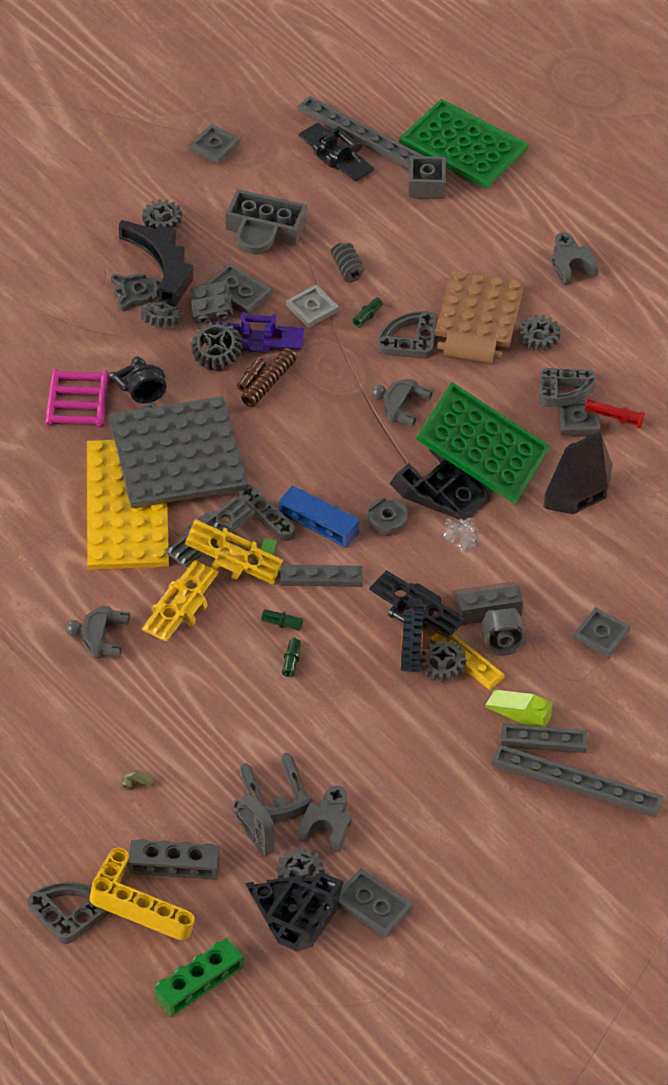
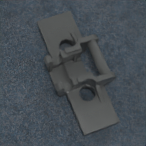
(235, 510)

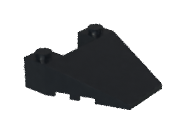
(443, 489)

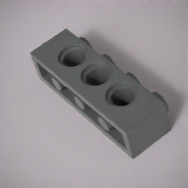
(183, 866)

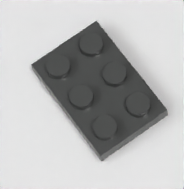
(245, 290)
(373, 903)

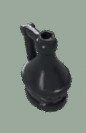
(143, 381)

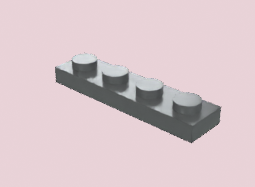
(321, 575)
(544, 737)

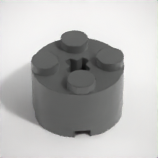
(503, 631)

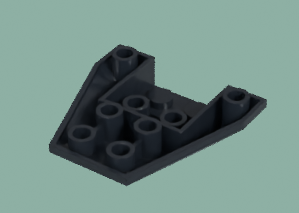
(580, 476)

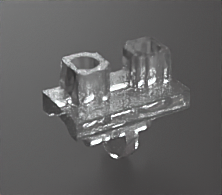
(468, 538)

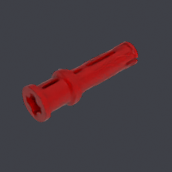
(623, 414)

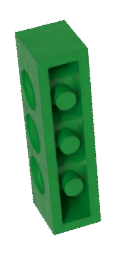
(195, 987)

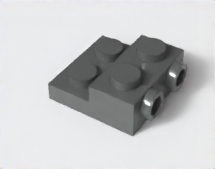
(211, 302)

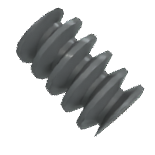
(347, 261)

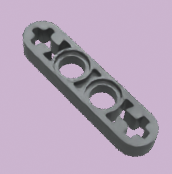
(269, 510)

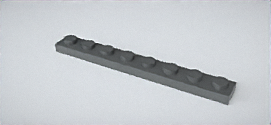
(358, 131)
(577, 781)

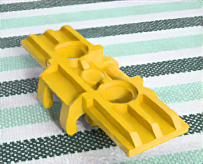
(232, 556)
(169, 616)

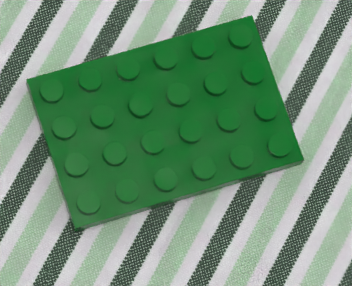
(466, 141)
(482, 442)

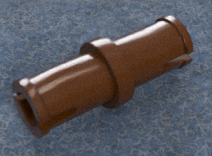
(251, 374)

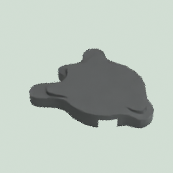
(134, 290)

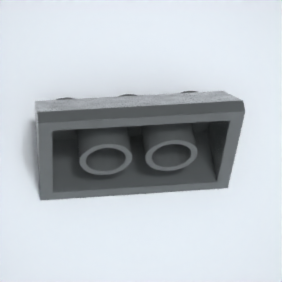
(476, 601)

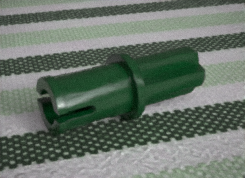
(367, 312)
(282, 619)
(291, 657)

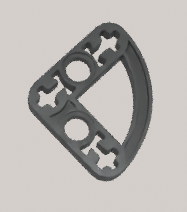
(416, 345)
(558, 377)
(255, 823)
(68, 923)

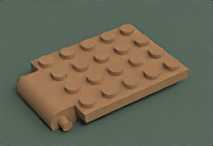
(478, 316)

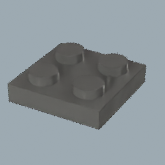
(214, 144)
(577, 421)
(601, 632)

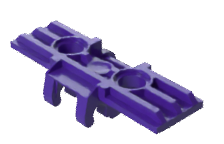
(262, 340)

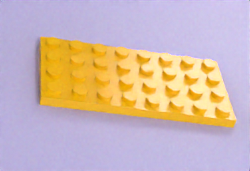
(116, 532)

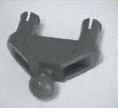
(397, 397)
(95, 629)

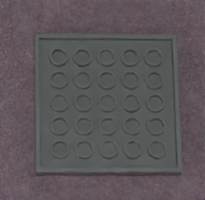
(177, 452)

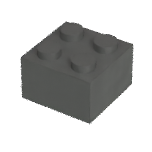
(427, 176)

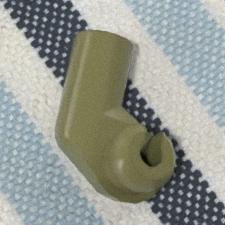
(136, 777)

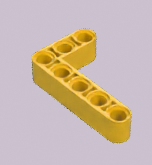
(134, 905)

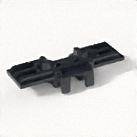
(334, 155)
(417, 598)

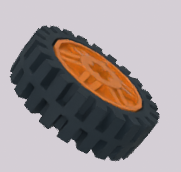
(411, 640)

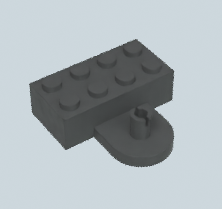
(263, 220)

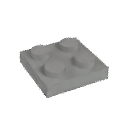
(312, 306)

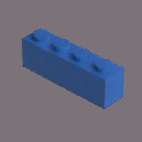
(319, 516)

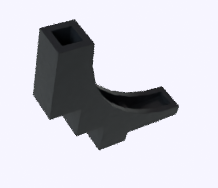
(170, 257)

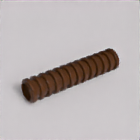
(269, 377)

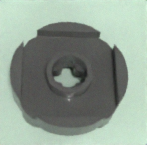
(385, 525)

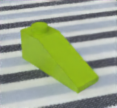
(521, 707)

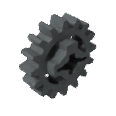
(162, 214)
(160, 314)
(540, 332)
(434, 659)
(302, 864)

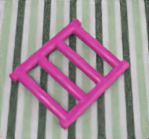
(55, 389)

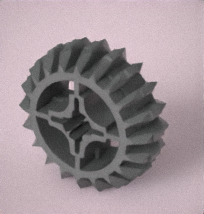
(216, 339)

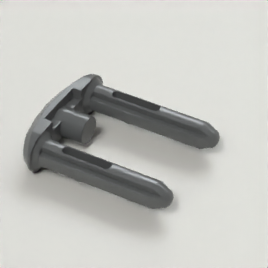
(282, 810)

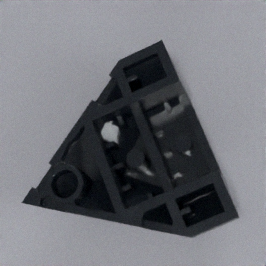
(297, 907)

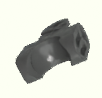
(569, 257)
(328, 817)

